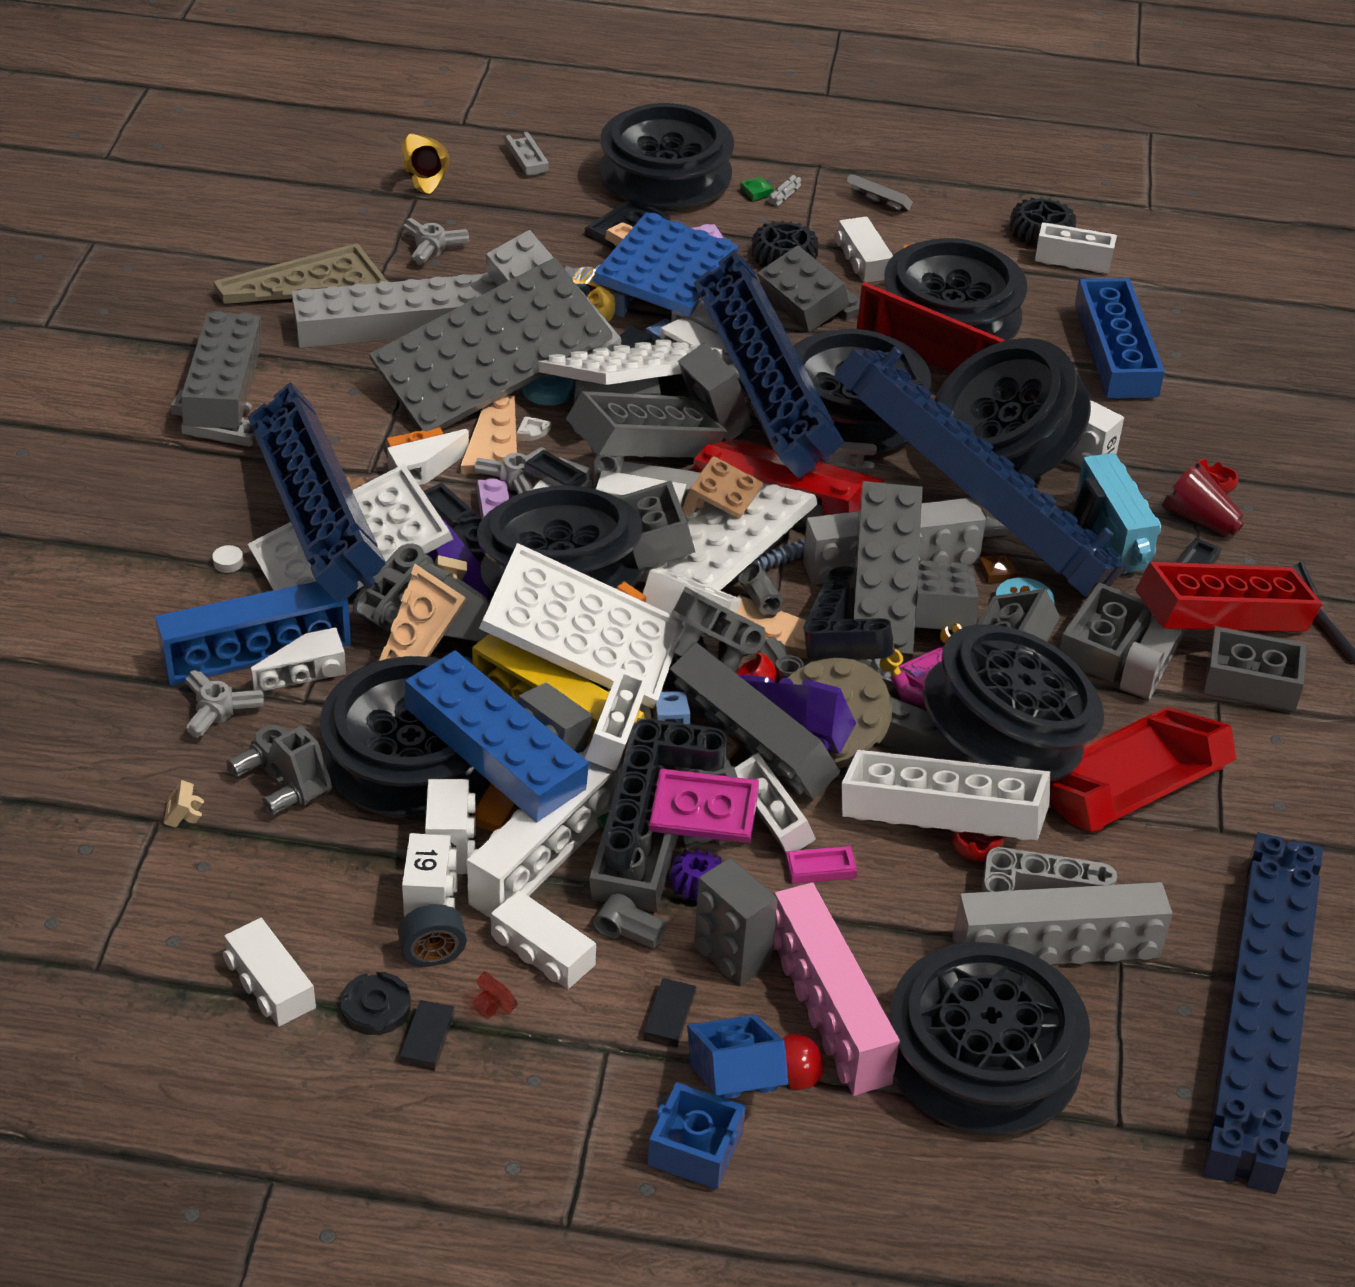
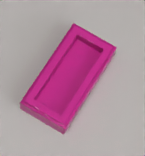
(821, 864)

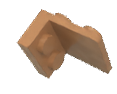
(722, 487)

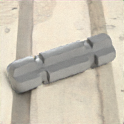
(784, 190)

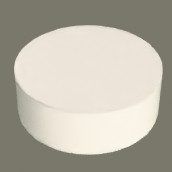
(228, 559)

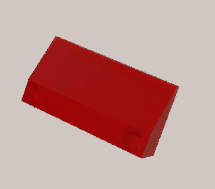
(929, 333)
(835, 485)
(1141, 766)

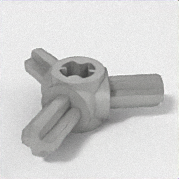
(432, 239)
(509, 470)
(217, 702)

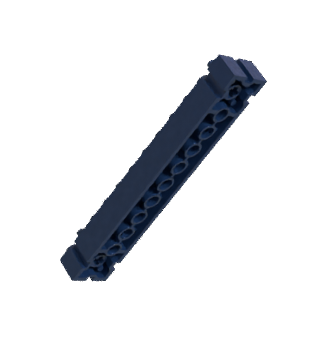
(768, 365)
(980, 471)
(316, 494)
(1265, 1015)

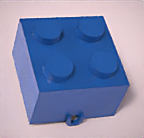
(696, 1135)

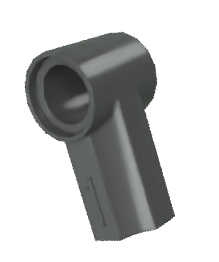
(761, 589)
(782, 659)
(622, 918)

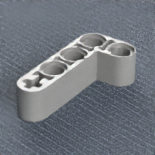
(617, 464)
(1149, 660)
(1026, 870)

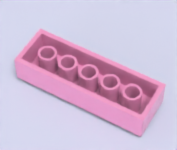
(834, 991)

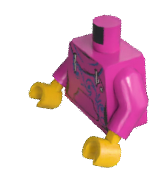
(911, 675)

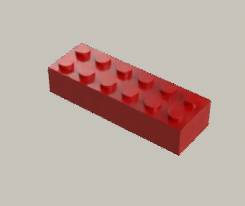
(1227, 597)

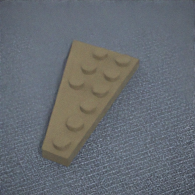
(334, 267)

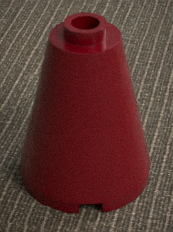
(1204, 503)

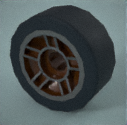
(432, 935)

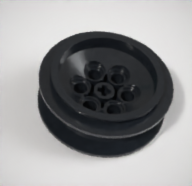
(666, 156)
(961, 282)
(1021, 402)
(855, 421)
(568, 524)
(1013, 700)
(379, 749)
(988, 1038)

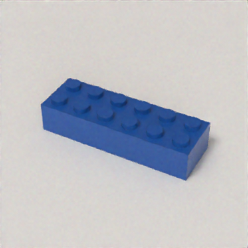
(1119, 338)
(245, 629)
(496, 735)

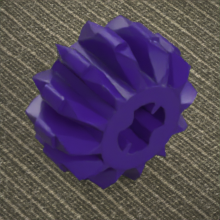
(687, 870)

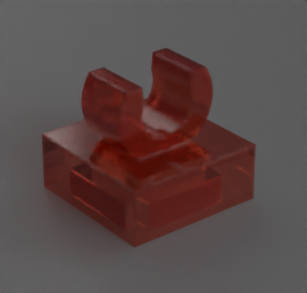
(493, 996)

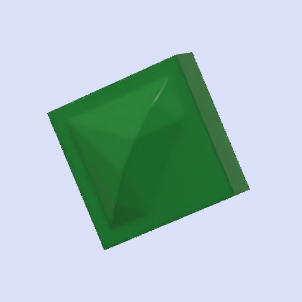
(756, 188)

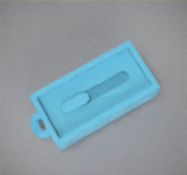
(1123, 511)

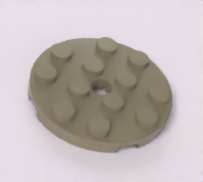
(865, 696)

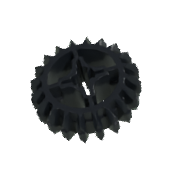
(1029, 215)
(778, 238)

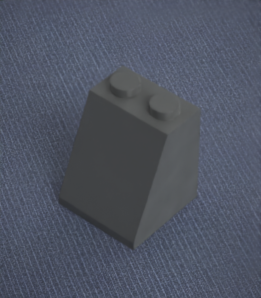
(470, 616)

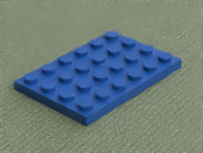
(662, 262)

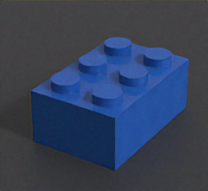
(737, 1055)

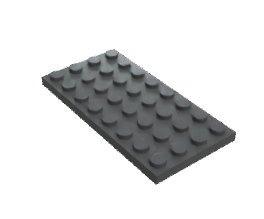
(489, 346)

